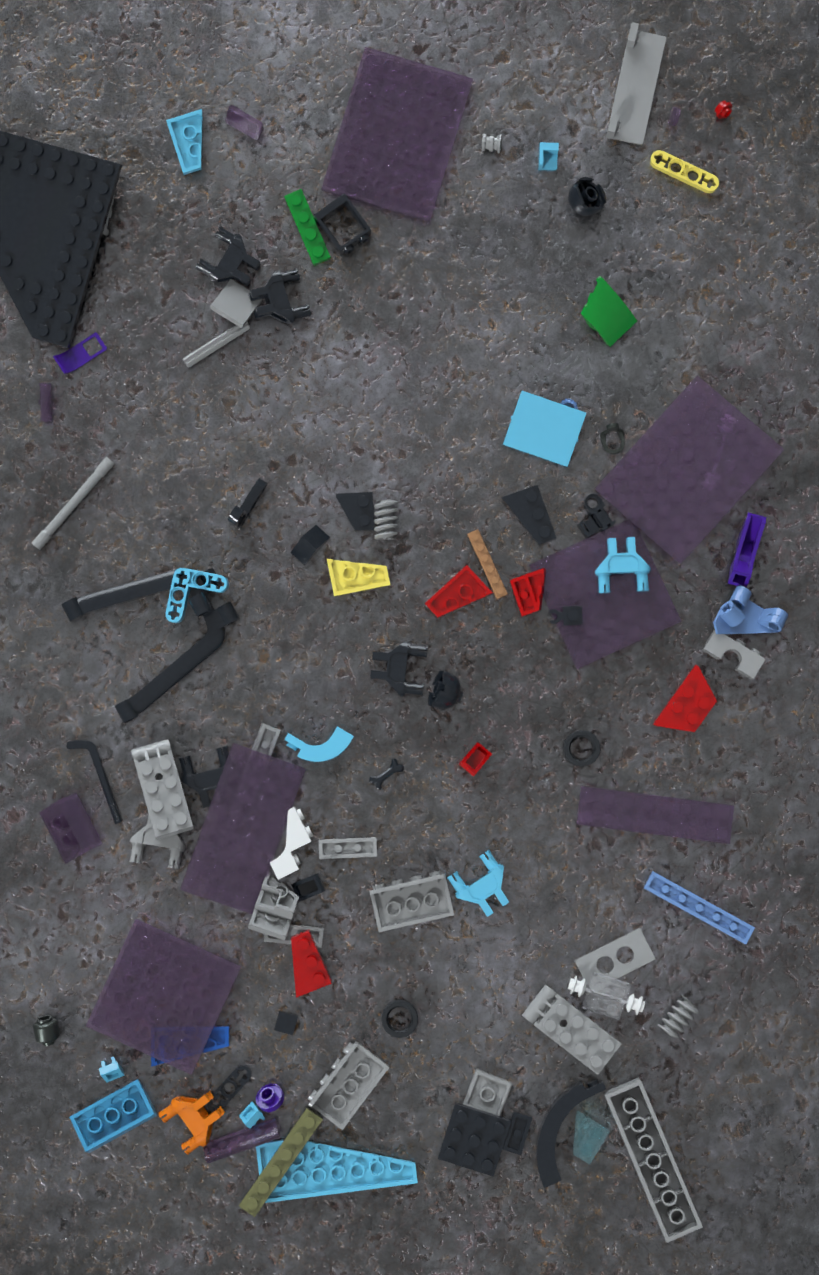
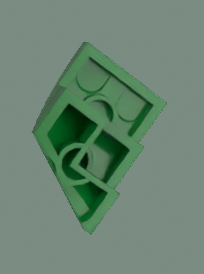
(607, 313)

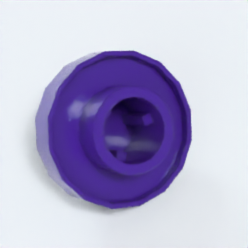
(270, 1097)

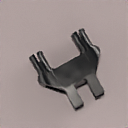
(231, 262)
(277, 300)
(396, 667)
(205, 780)

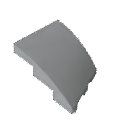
(273, 908)

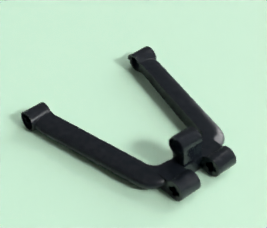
(215, 620)

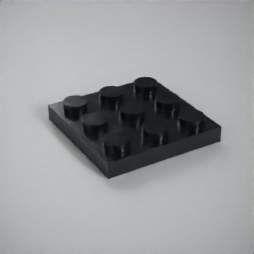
(474, 1139)

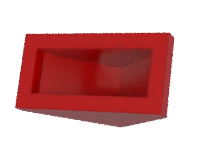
(475, 759)

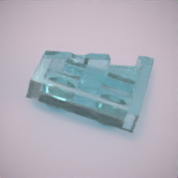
(587, 1137)

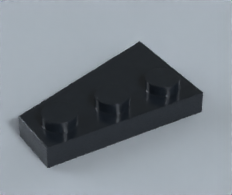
(532, 513)

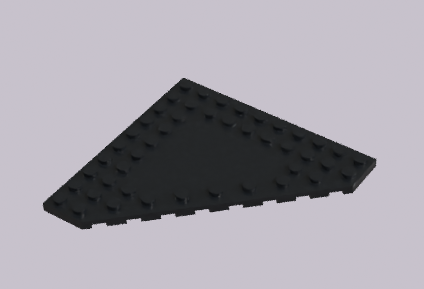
(51, 230)

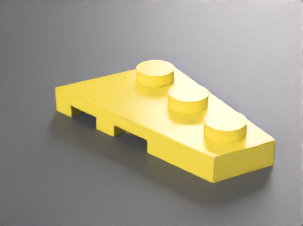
(355, 577)

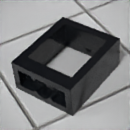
(333, 208)

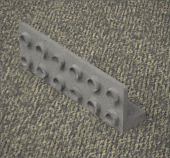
(636, 86)

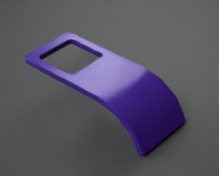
(77, 355)

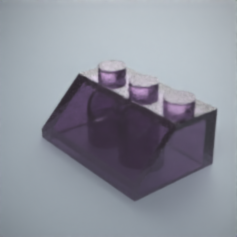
(70, 827)

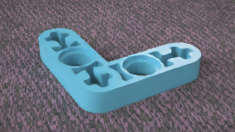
(190, 582)

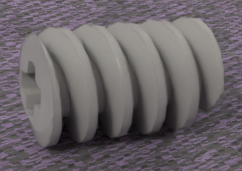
(385, 519)
(679, 1017)

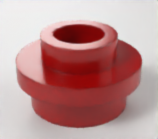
(723, 109)

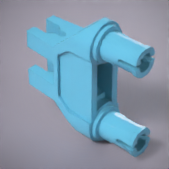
(622, 563)
(484, 887)

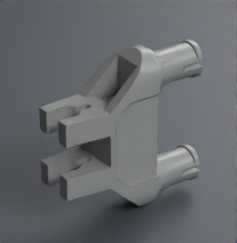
(147, 837)

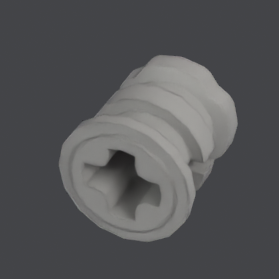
(492, 143)

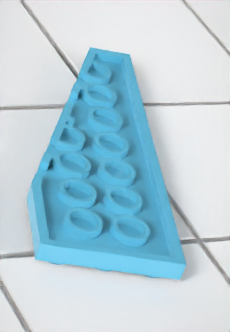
(334, 1170)

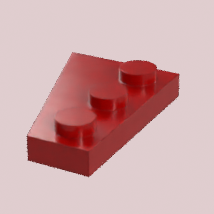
(458, 592)

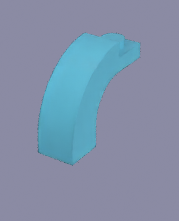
(332, 748)

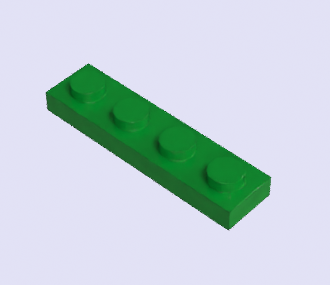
(307, 227)

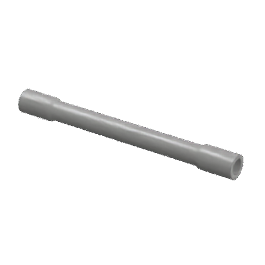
(101, 470)

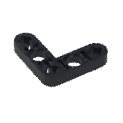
(240, 514)

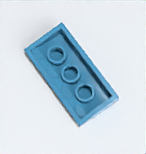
(113, 1116)

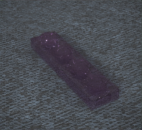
(241, 1140)

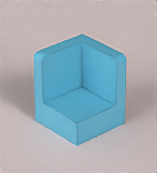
(548, 156)

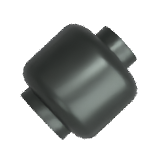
(46, 1030)

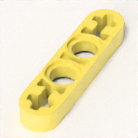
(685, 169)

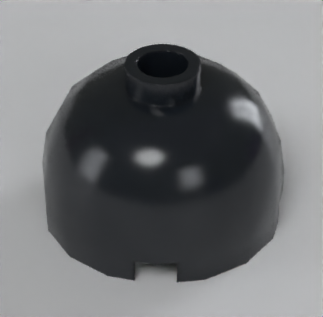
(586, 197)
(446, 691)

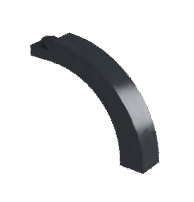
(551, 1124)

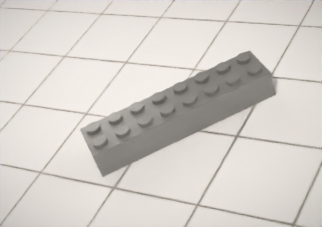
(652, 1159)

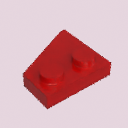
(529, 591)

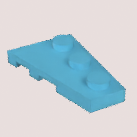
(187, 140)

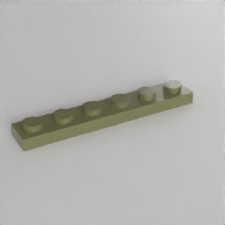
(280, 1162)

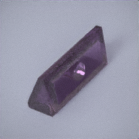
(244, 122)

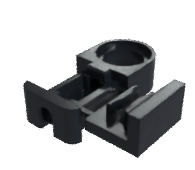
(599, 518)

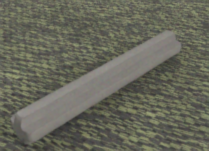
(215, 344)

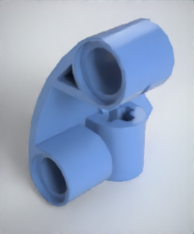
(745, 617)

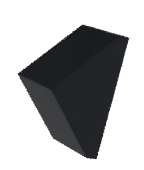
(309, 544)
(308, 887)

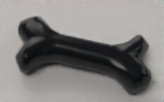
(378, 780)

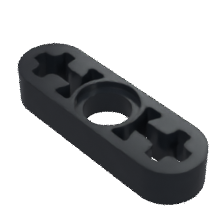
(235, 1074)

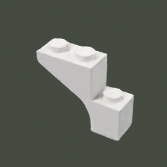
(296, 837)

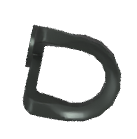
(612, 427)

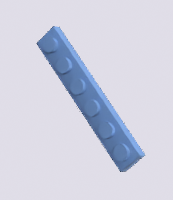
(699, 907)

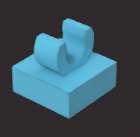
(111, 1071)
(251, 1115)

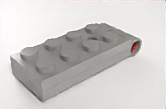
(165, 796)
(580, 1034)

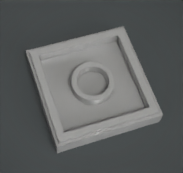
(235, 304)
(487, 1092)

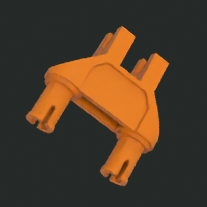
(195, 1117)

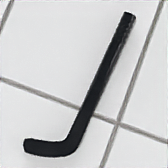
(90, 746)

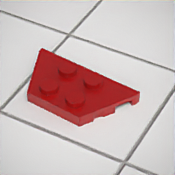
(688, 704)

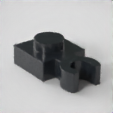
(570, 616)

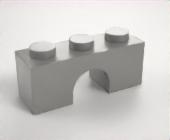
(749, 660)

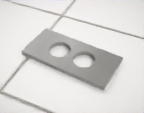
(641, 956)

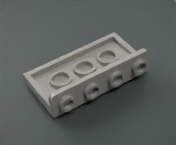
(411, 901)
(348, 1084)

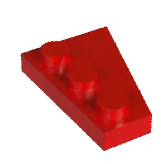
(308, 964)

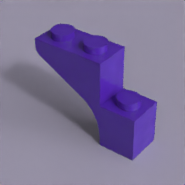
(746, 550)

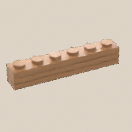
(487, 564)

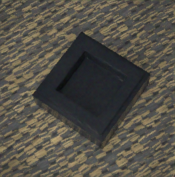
(286, 1022)

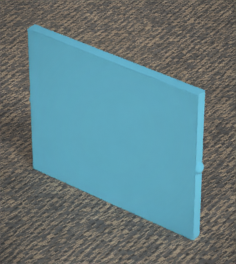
(544, 428)

